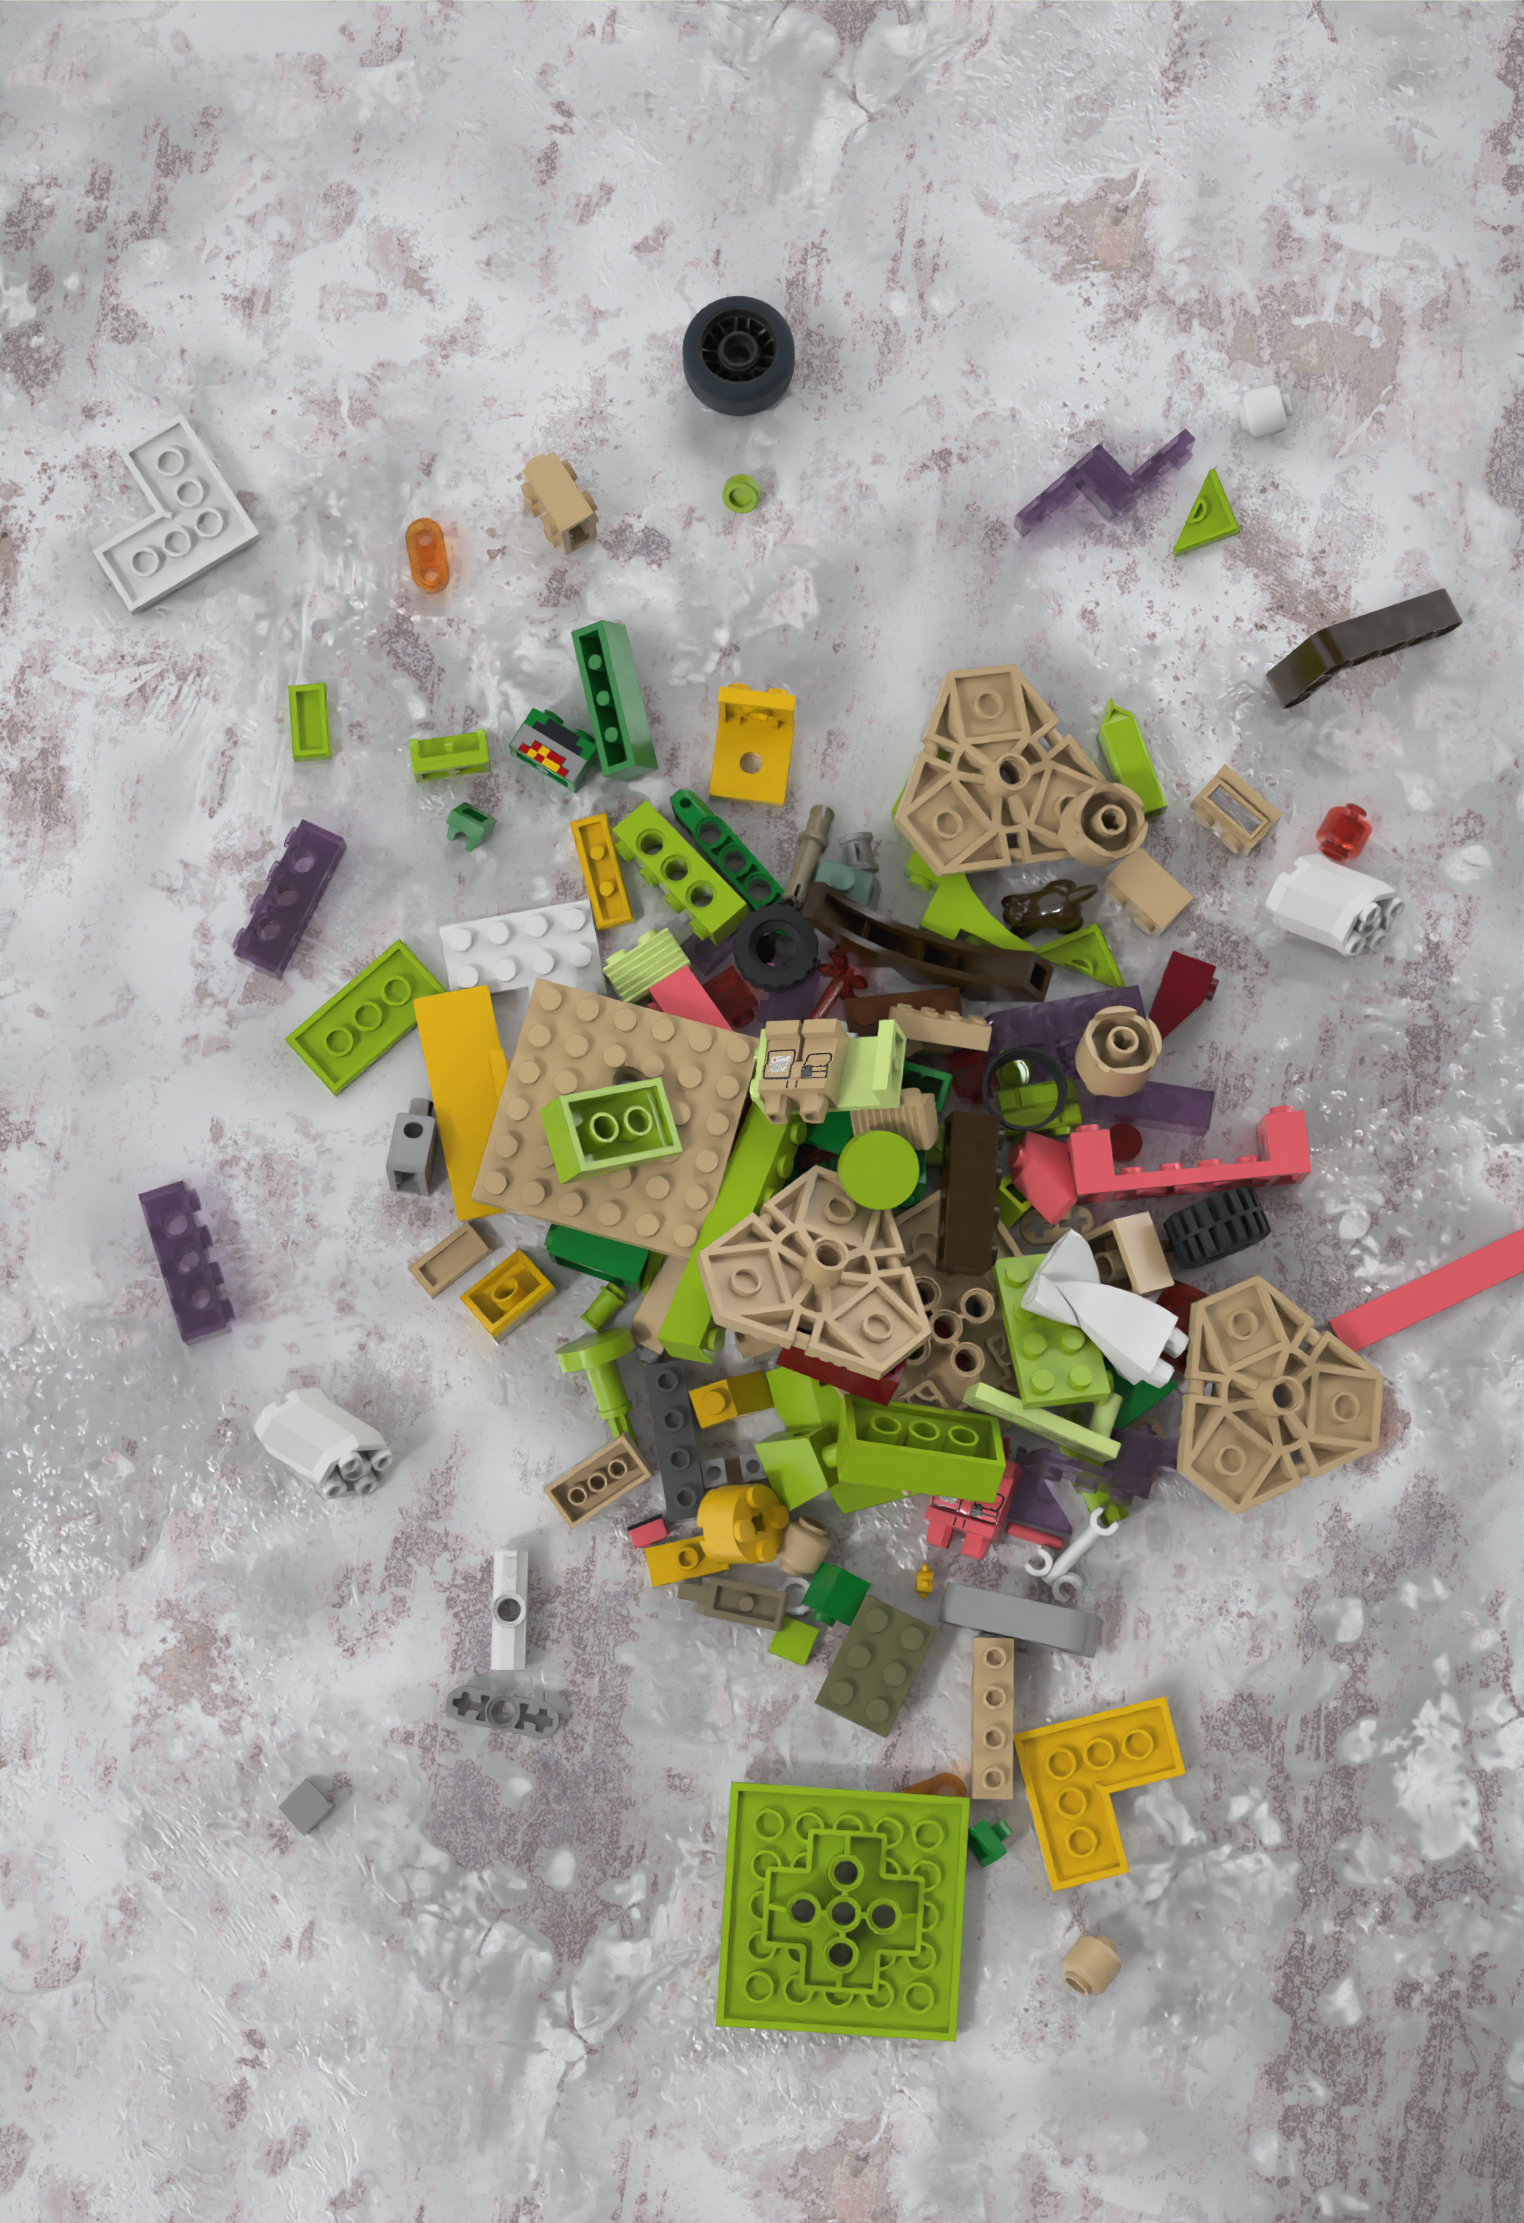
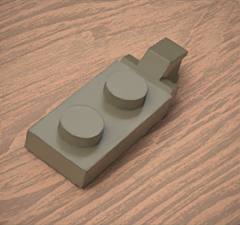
(738, 1602)

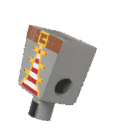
(413, 1149)

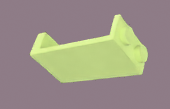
(869, 1075)

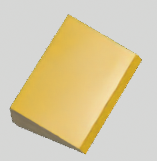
(508, 1295)

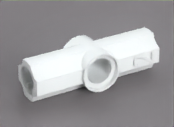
(509, 1583)

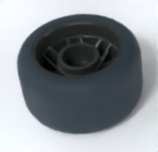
(743, 329)

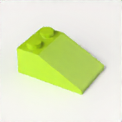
(609, 1129)

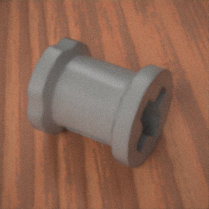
(859, 841)

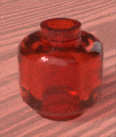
(1344, 832)

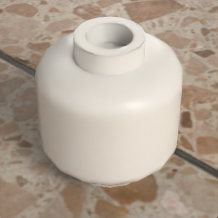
(1264, 410)

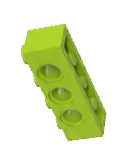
(648, 828)

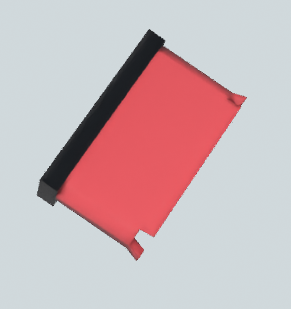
(648, 1531)

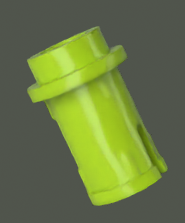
(604, 1306)

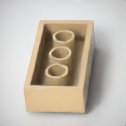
(942, 1028)
(598, 1480)

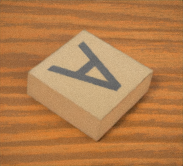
(926, 1052)

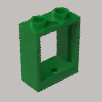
(598, 1256)

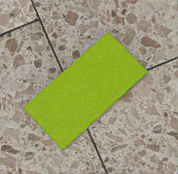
(364, 1018)

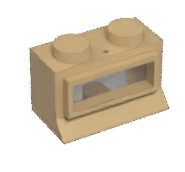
(1235, 811)

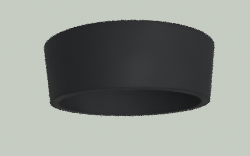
(1035, 1055)

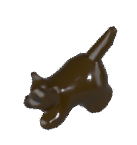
(1052, 907)

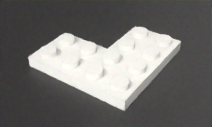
(193, 521)
(526, 945)

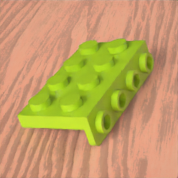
(1050, 1358)

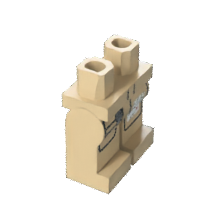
(802, 1068)

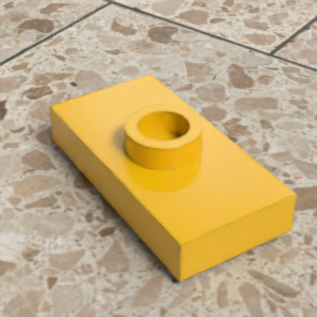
(680, 1562)

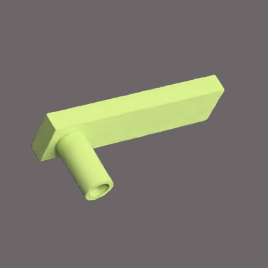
(1089, 1441)

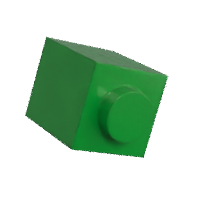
(835, 1595)

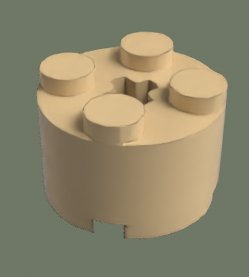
(1100, 843)
(1117, 1052)

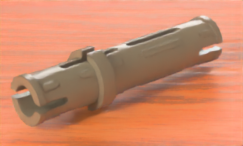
(812, 844)

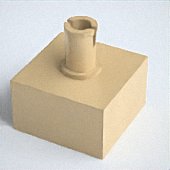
(1131, 1255)

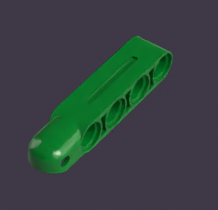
(700, 818)

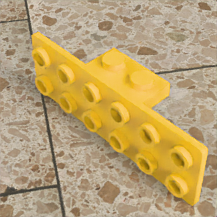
(465, 1083)

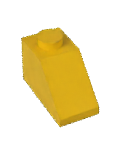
(731, 1400)

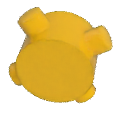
(924, 1581)

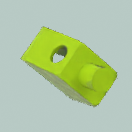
(799, 1464)

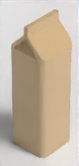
(656, 1304)

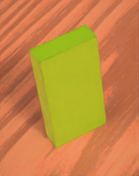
(310, 722)

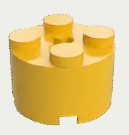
(742, 1524)

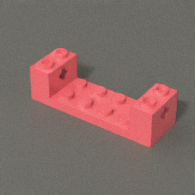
(1281, 1161)

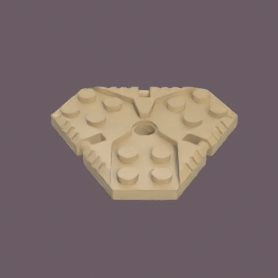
(962, 807)
(818, 1278)
(1238, 1437)

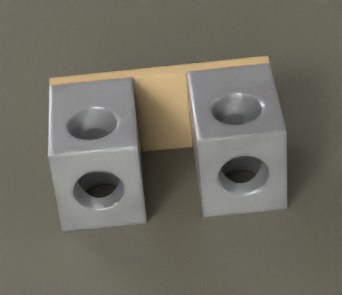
(733, 1471)

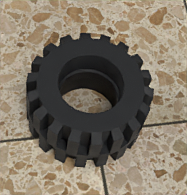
(1217, 1227)

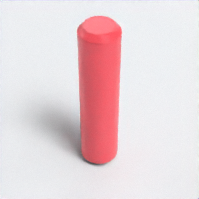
(1034, 1535)

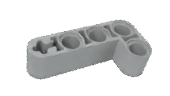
(1021, 1619)

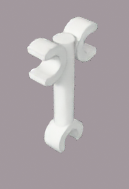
(1055, 1572)

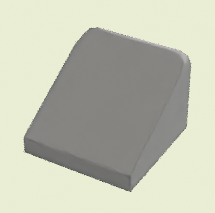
(306, 1807)

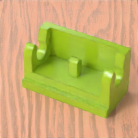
(450, 756)

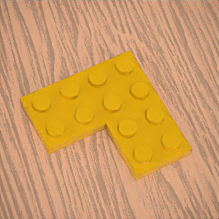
(1069, 1780)

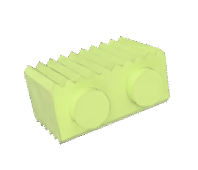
(644, 966)

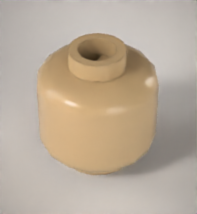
(803, 1546)
(1091, 1965)

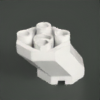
(1334, 906)
(325, 1443)

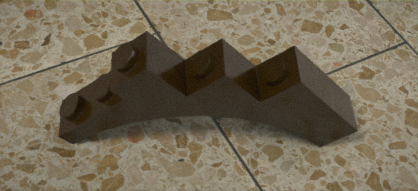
(925, 957)

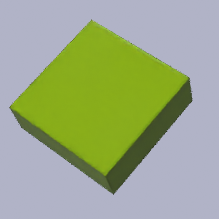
(794, 1641)

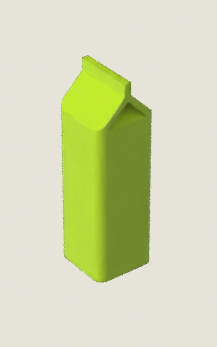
(1130, 759)

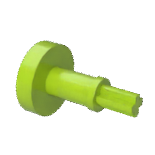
(878, 1169)
(598, 1356)

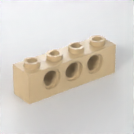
(992, 1718)

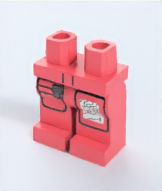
(977, 1519)

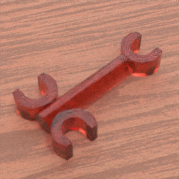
(840, 986)

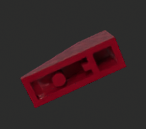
(1181, 992)

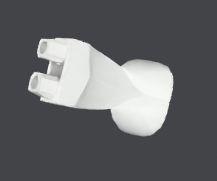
(1119, 1322)

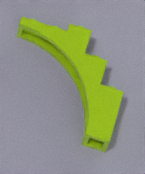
(955, 907)

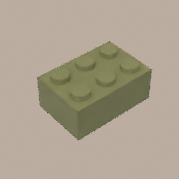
(876, 1666)

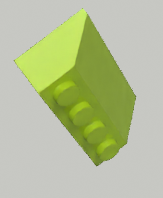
(920, 1449)

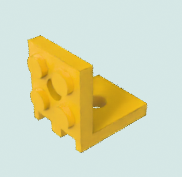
(753, 726)

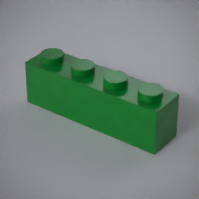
(614, 700)

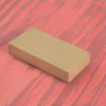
(450, 1259)

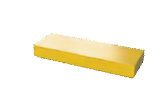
(602, 872)

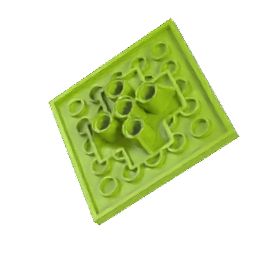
(906, 1857)

